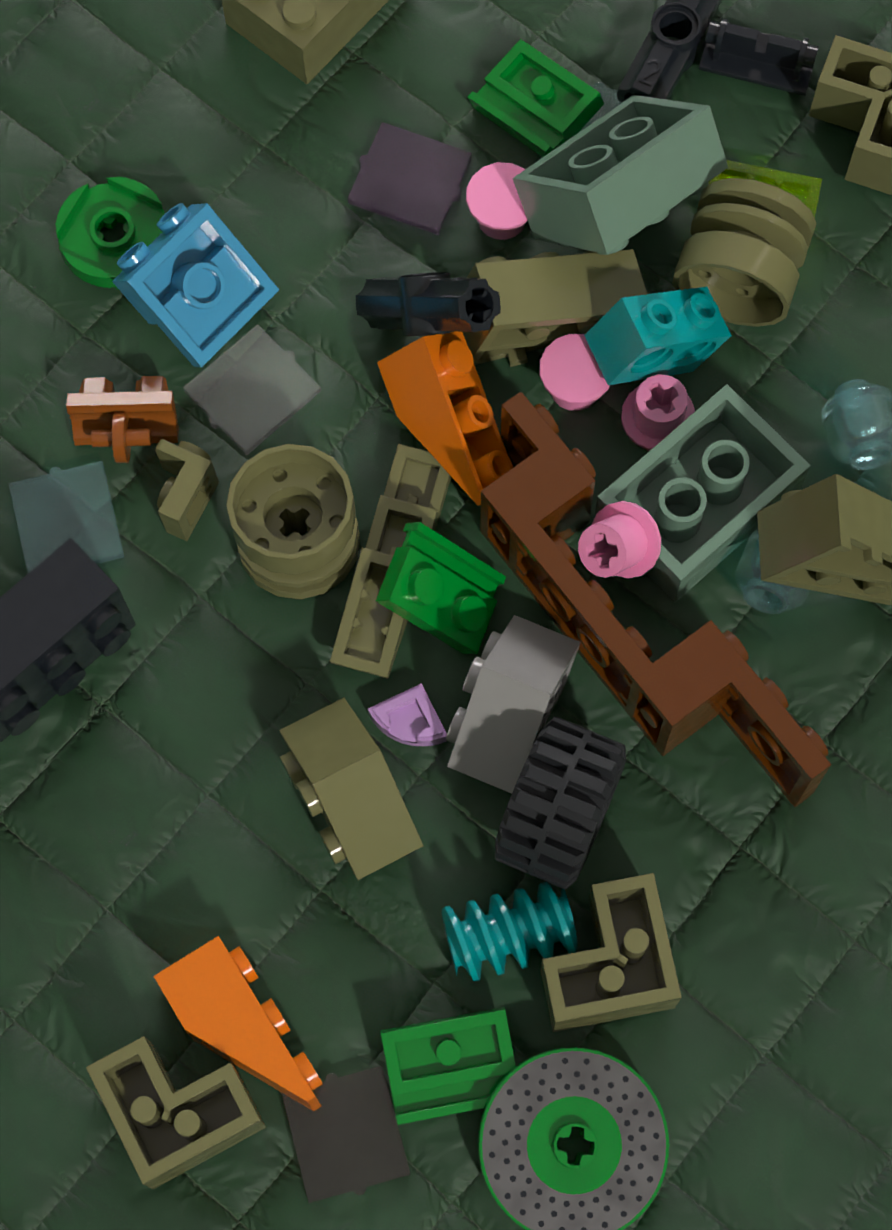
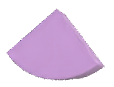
(409, 718)

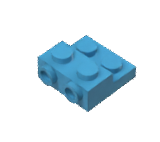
(194, 281)

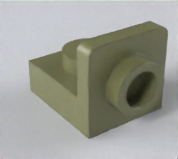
(186, 496)

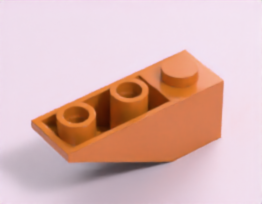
(446, 409)
(223, 1015)

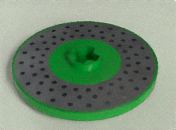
(543, 1102)

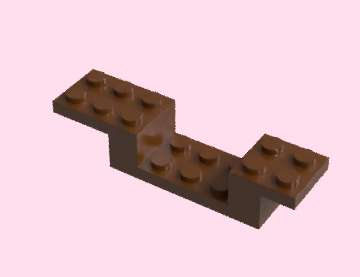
(704, 676)

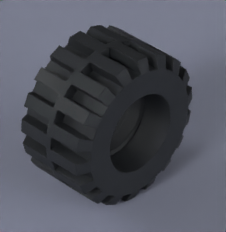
(559, 802)

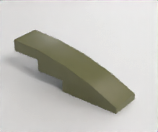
(369, 631)

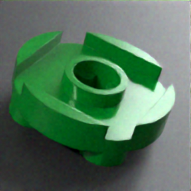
(104, 206)

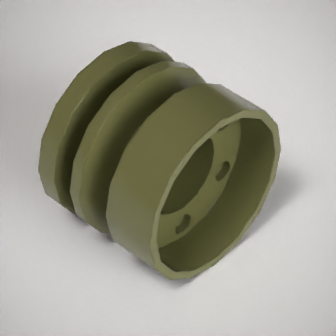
(746, 249)
(294, 492)

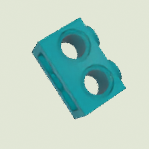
(657, 335)

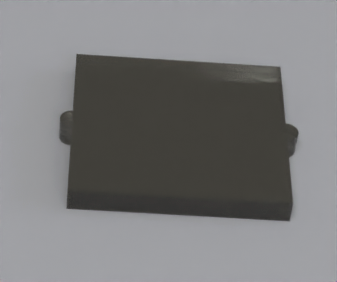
(350, 1138)

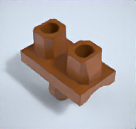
(123, 418)

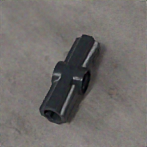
(663, 60)
(428, 303)

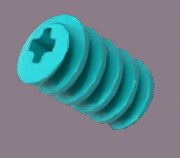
(509, 930)

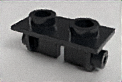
(758, 57)

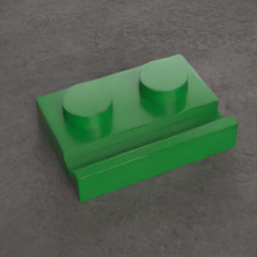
(536, 99)
(440, 588)
(447, 1064)

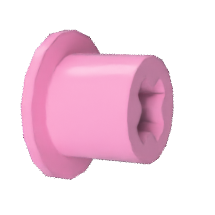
(495, 201)
(572, 373)
(655, 410)
(620, 541)

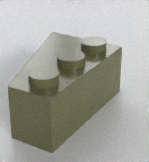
(829, 540)

